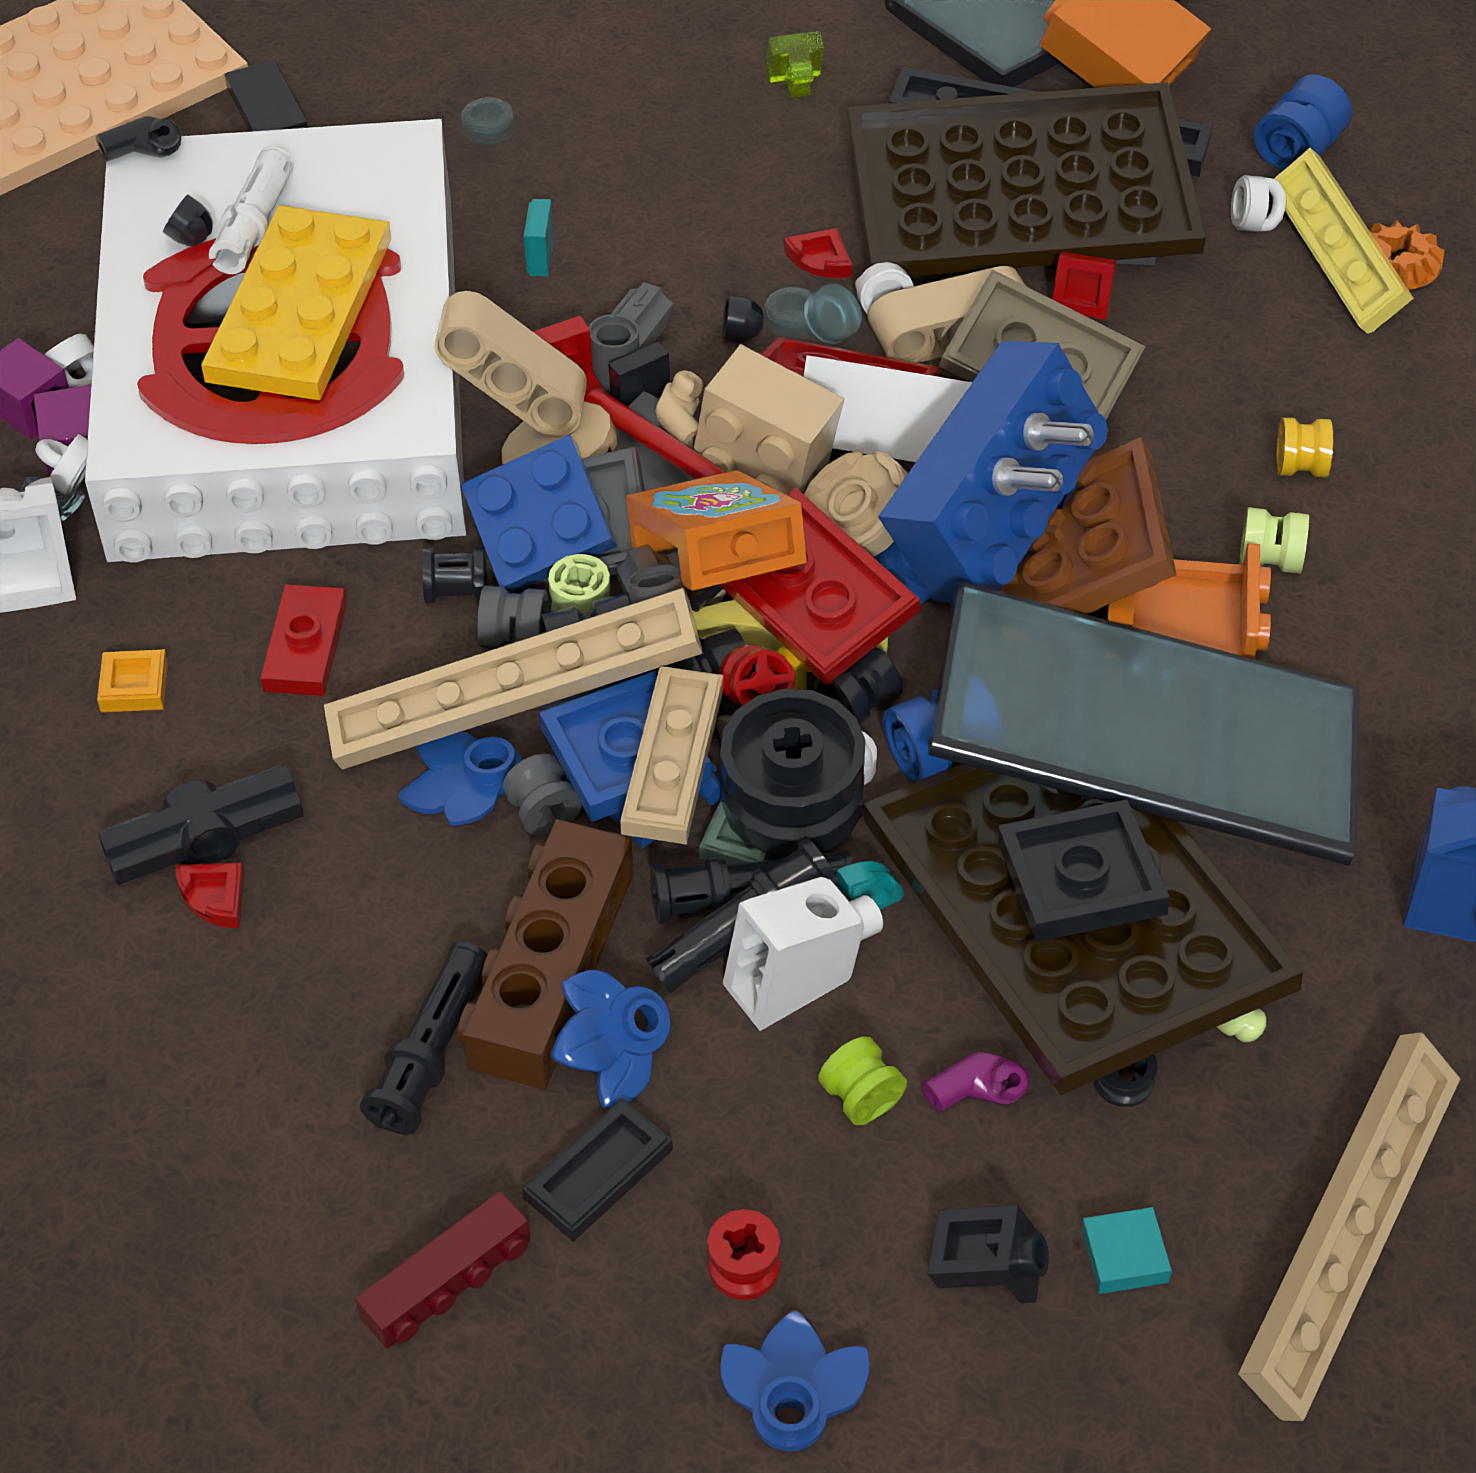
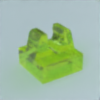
(795, 61)

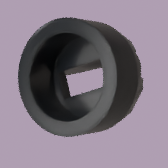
(189, 223)
(741, 318)

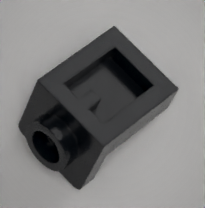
(988, 1250)

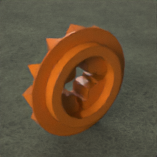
(1423, 257)

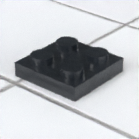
(1082, 870)

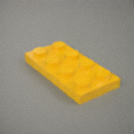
(297, 303)

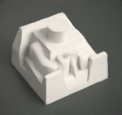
(32, 549)

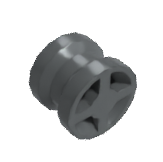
(541, 793)

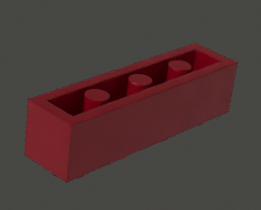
(443, 1270)

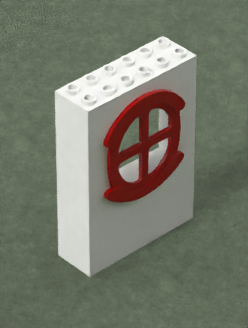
(216, 475)

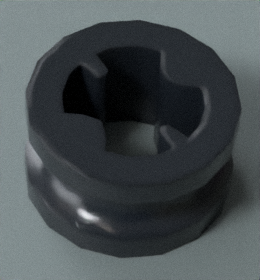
(1129, 1092)

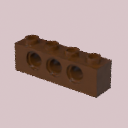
(572, 863)

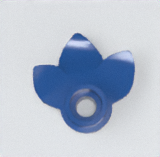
(461, 777)
(605, 1036)
(793, 1374)

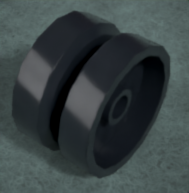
(792, 771)

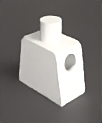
(795, 947)

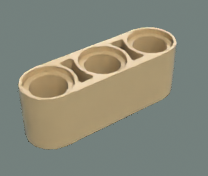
(923, 319)
(511, 363)

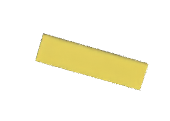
(1342, 243)

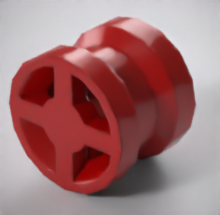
(771, 673)
(746, 1272)

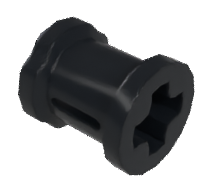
(453, 574)

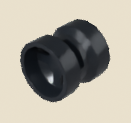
(865, 685)

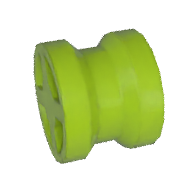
(862, 1080)

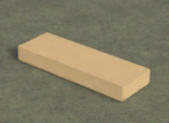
(672, 755)

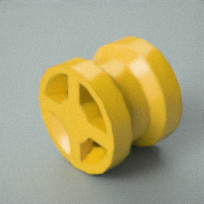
(1304, 447)

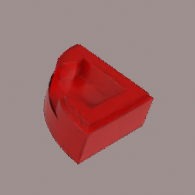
(821, 251)
(213, 891)

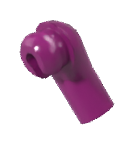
(978, 1077)

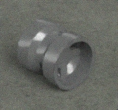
(510, 616)

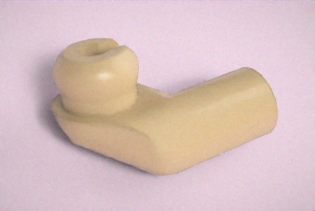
(678, 406)

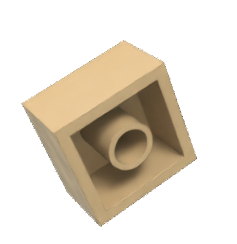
(767, 422)

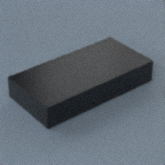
(264, 98)
(597, 1169)

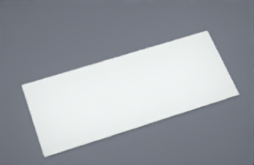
(886, 406)

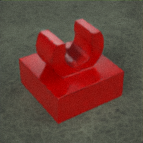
(1085, 284)

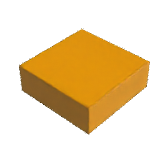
(132, 680)

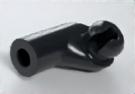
(143, 136)

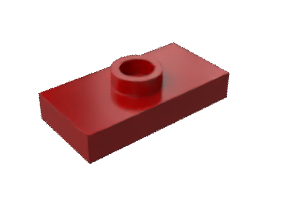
(304, 640)

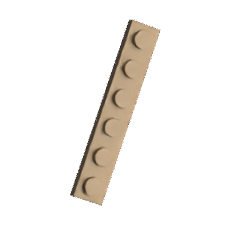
(512, 679)
(1349, 1229)

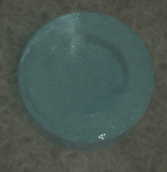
(487, 121)
(786, 312)
(832, 313)

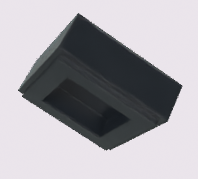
(640, 372)

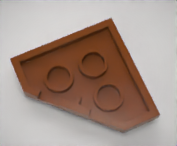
(1104, 538)

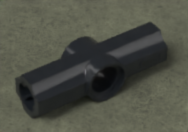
(200, 823)

